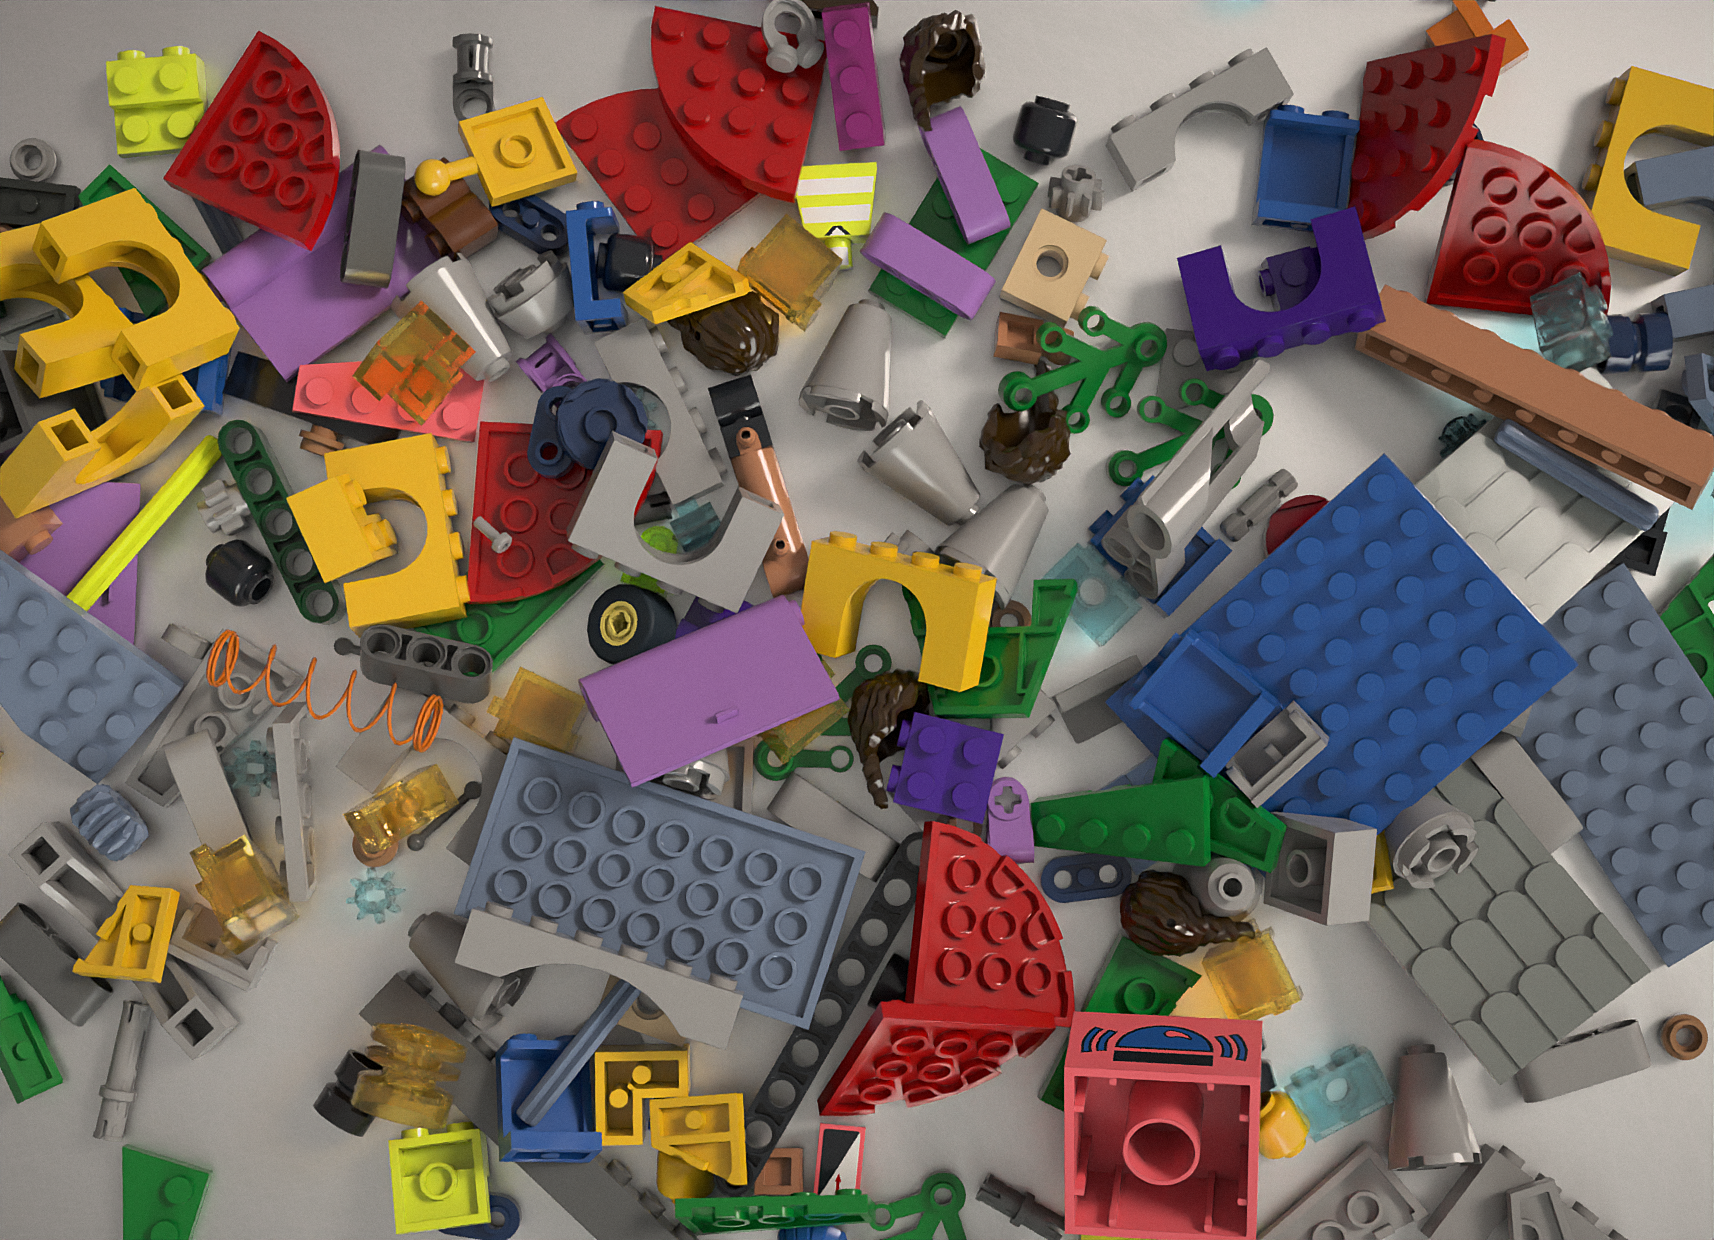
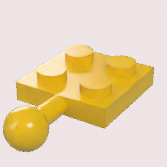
(511, 152)

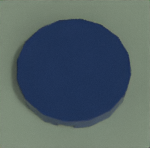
(592, 413)

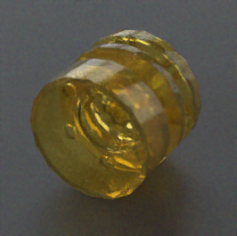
(411, 1067)

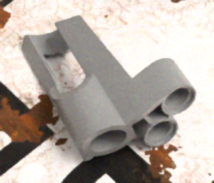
(1182, 495)

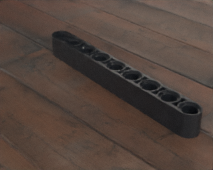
(825, 1036)

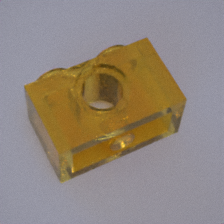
(401, 808)

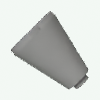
(459, 301)
(853, 370)
(923, 466)
(999, 538)
(1208, 883)
(477, 994)
(1429, 1115)

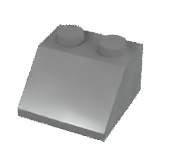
(1323, 869)

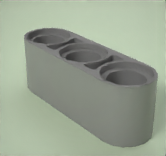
(206, 789)
(1526, 790)
(819, 814)
(1585, 1061)

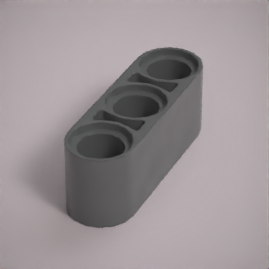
(372, 219)
(410, 647)
(48, 964)

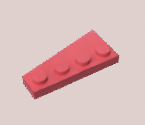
(334, 393)

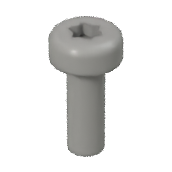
(500, 541)

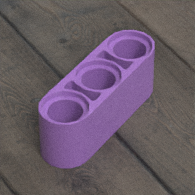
(964, 176)
(927, 266)

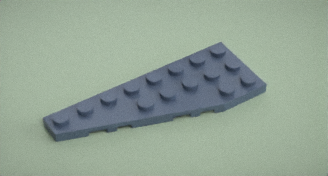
(72, 676)

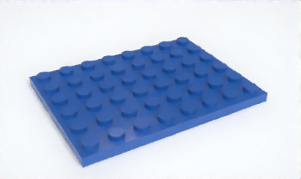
(1384, 642)

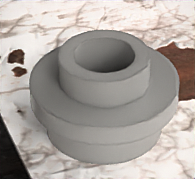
(24, 151)

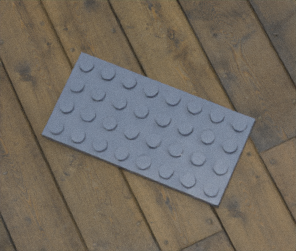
(1634, 758)
(665, 876)

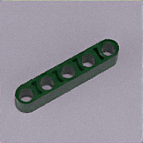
(266, 507)

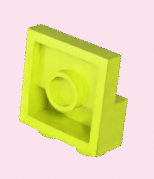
(156, 100)
(440, 1178)

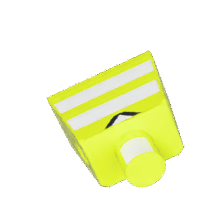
(838, 205)

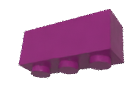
(854, 76)

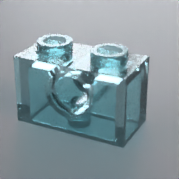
(1572, 324)
(1119, 598)
(1365, 1091)

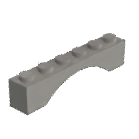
(83, 889)
(695, 1006)

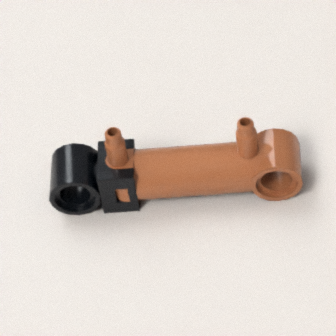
(759, 472)

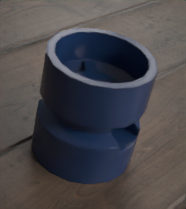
(1640, 342)

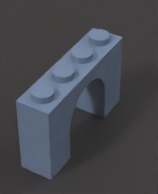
(1669, 182)

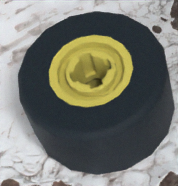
(629, 622)

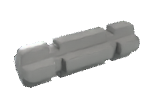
(1259, 505)

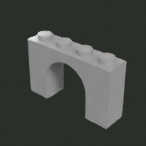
(714, 572)
(376, 758)
(1480, 1204)

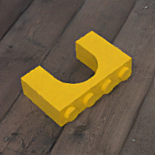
(1644, 106)
(129, 235)
(66, 352)
(66, 458)
(431, 585)
(953, 599)

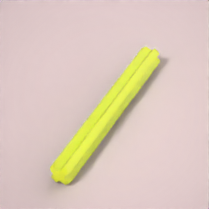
(146, 523)

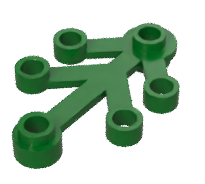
(1090, 367)
(1181, 422)
(822, 759)
(932, 1210)

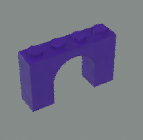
(1340, 303)

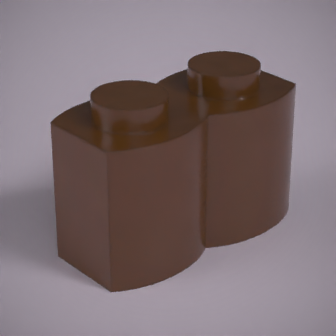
(452, 220)

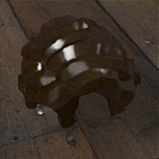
(941, 62)
(731, 334)
(1027, 443)
(877, 718)
(1168, 919)

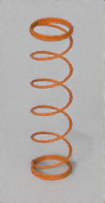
(433, 702)

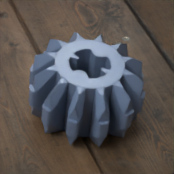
(109, 822)

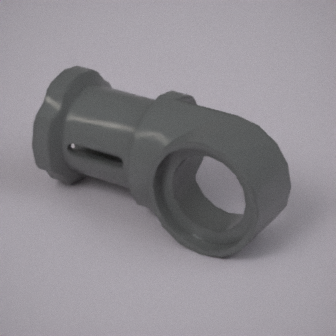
(470, 80)

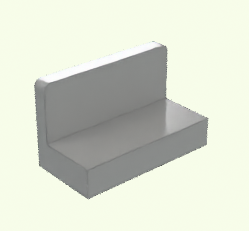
(1085, 706)

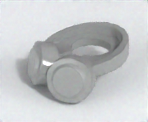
(782, 56)

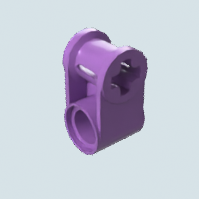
(551, 367)
(1011, 829)

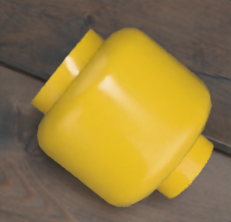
(1280, 1126)
(681, 1180)

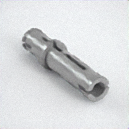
(122, 1071)

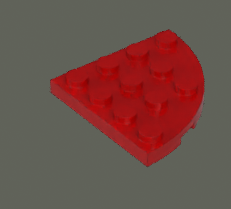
(732, 102)
(1417, 126)
(265, 147)
(652, 170)
(1512, 234)
(531, 512)
(983, 932)
(929, 1054)

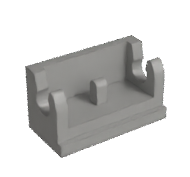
(1276, 753)
(199, 944)

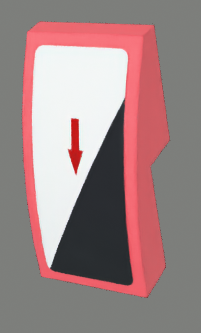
(839, 1158)

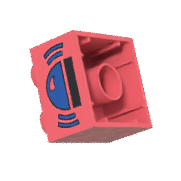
(1162, 1126)

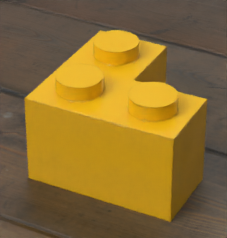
(339, 529)
(630, 1075)

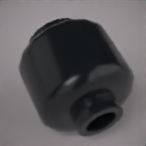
(1044, 129)
(625, 261)
(239, 573)

